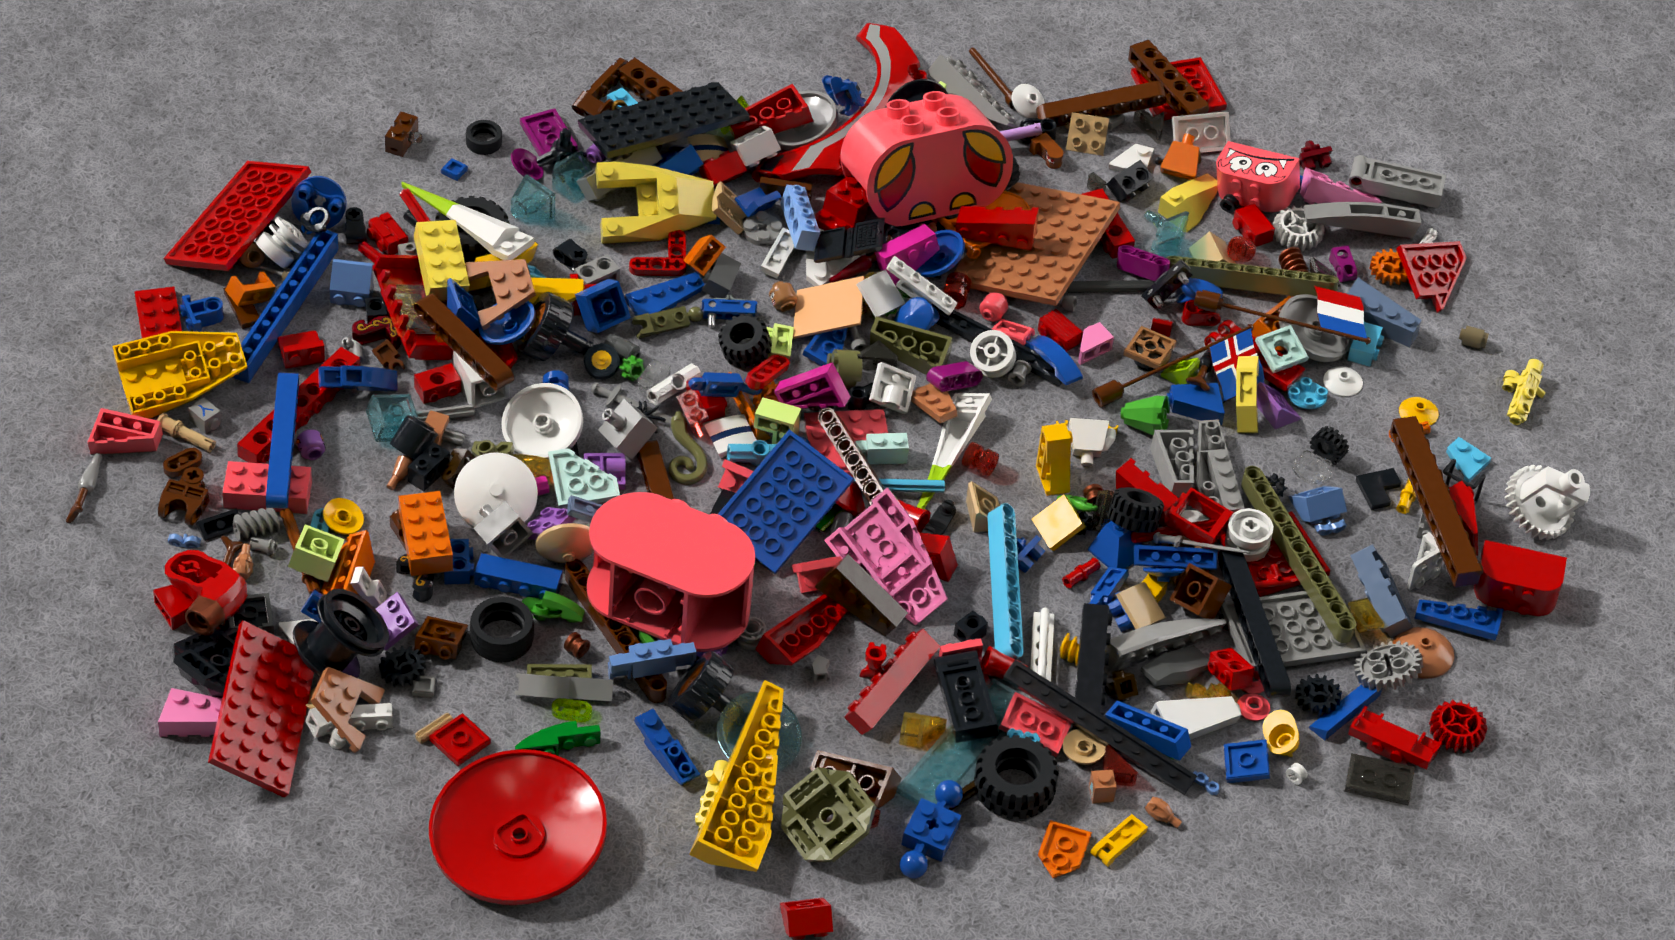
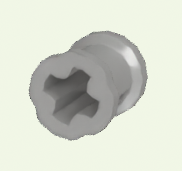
(1021, 369)

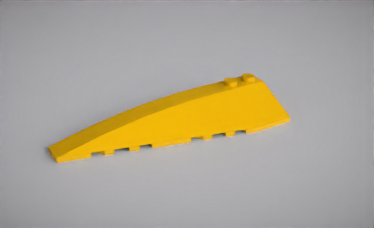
(741, 810)

